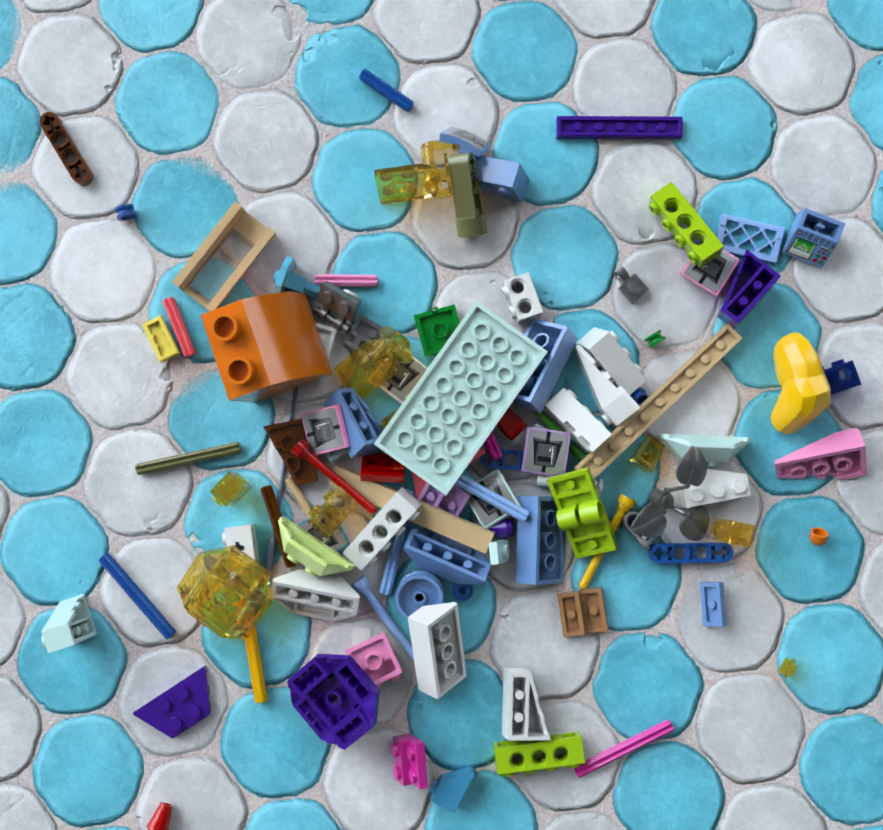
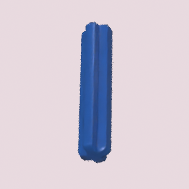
(386, 90)

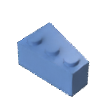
(502, 177)
(359, 423)

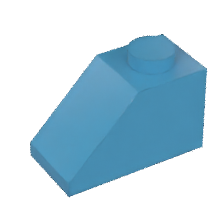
(451, 787)

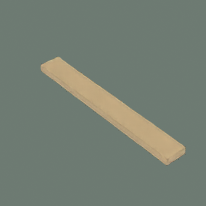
(429, 516)

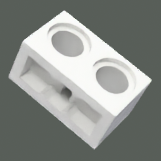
(527, 297)

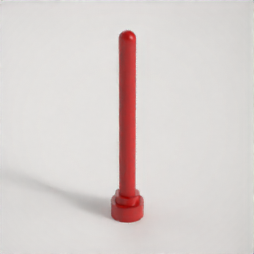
(302, 450)

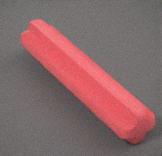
(179, 327)

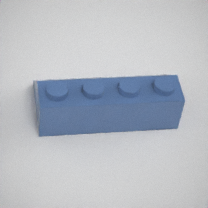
(559, 343)
(539, 543)

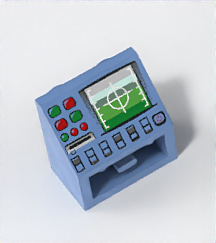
(813, 237)

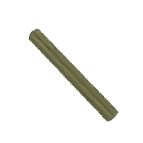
(188, 458)

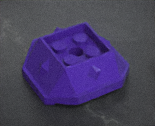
(335, 698)

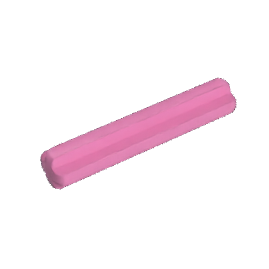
(343, 280)

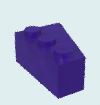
(747, 289)

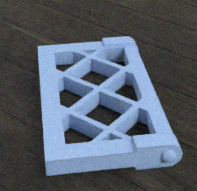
(761, 227)

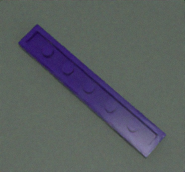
(619, 127)

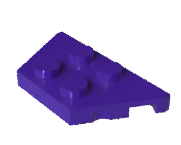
(179, 706)

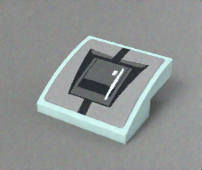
(486, 513)

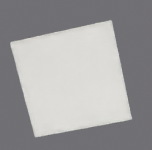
(360, 635)

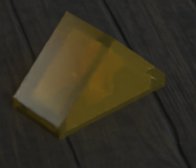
(647, 454)

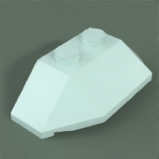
(714, 448)

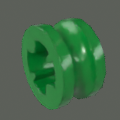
(654, 339)

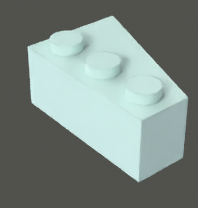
(68, 624)

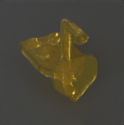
(415, 180)
(366, 367)

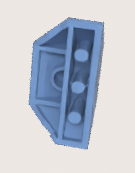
(446, 557)

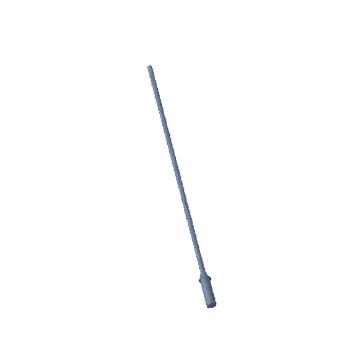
(271, 550)

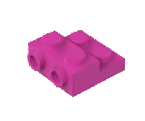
(409, 761)

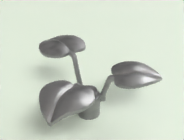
(651, 519)

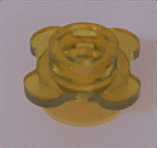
(787, 667)

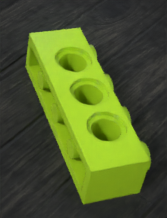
(671, 197)
(506, 749)

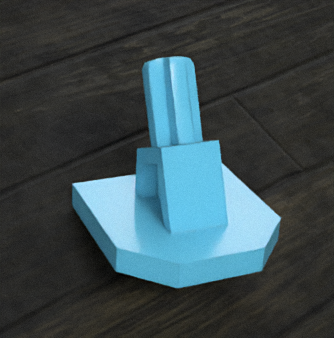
(286, 280)

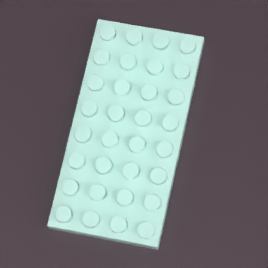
(460, 398)

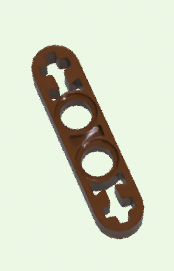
(65, 149)

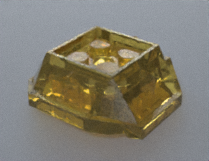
(235, 577)

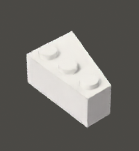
(613, 359)
(577, 419)
(715, 488)
(520, 707)

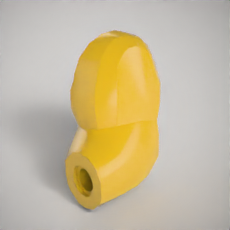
(803, 384)

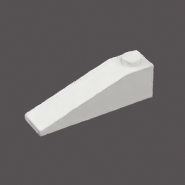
(611, 401)

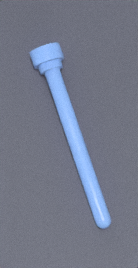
(362, 587)

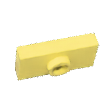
(161, 339)

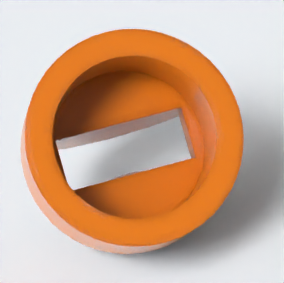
(818, 536)

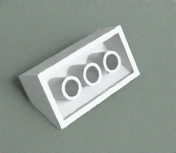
(437, 648)

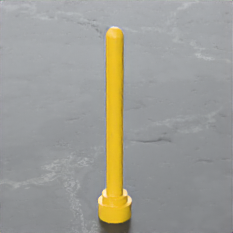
(624, 505)

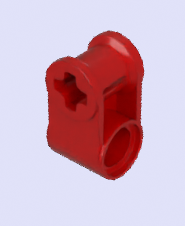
(511, 424)

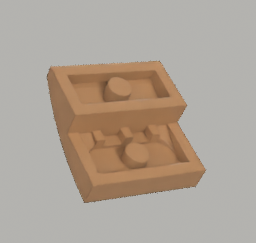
(582, 612)

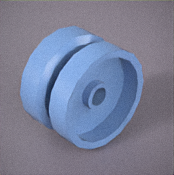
(414, 583)

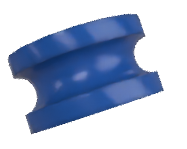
(125, 212)

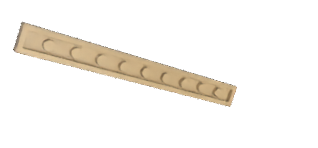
(660, 400)

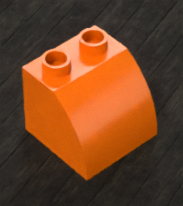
(266, 345)

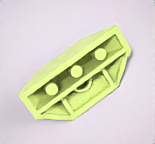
(311, 551)

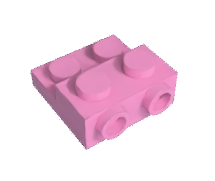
(377, 659)

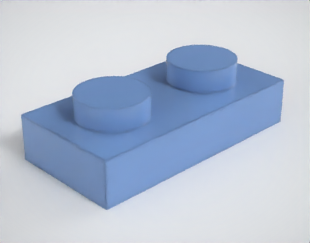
(713, 604)

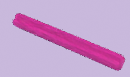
(625, 748)

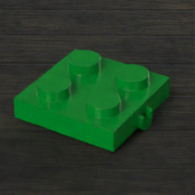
(436, 328)

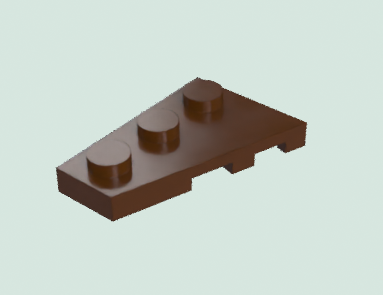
(284, 438)

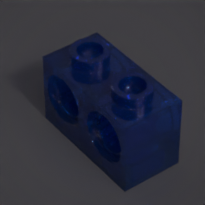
(836, 383)

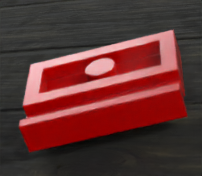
(381, 469)

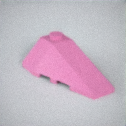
(834, 455)

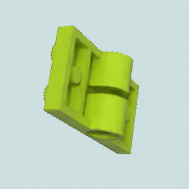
(582, 513)

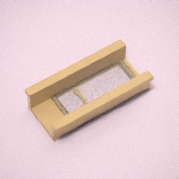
(223, 257)

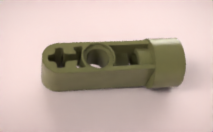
(466, 195)

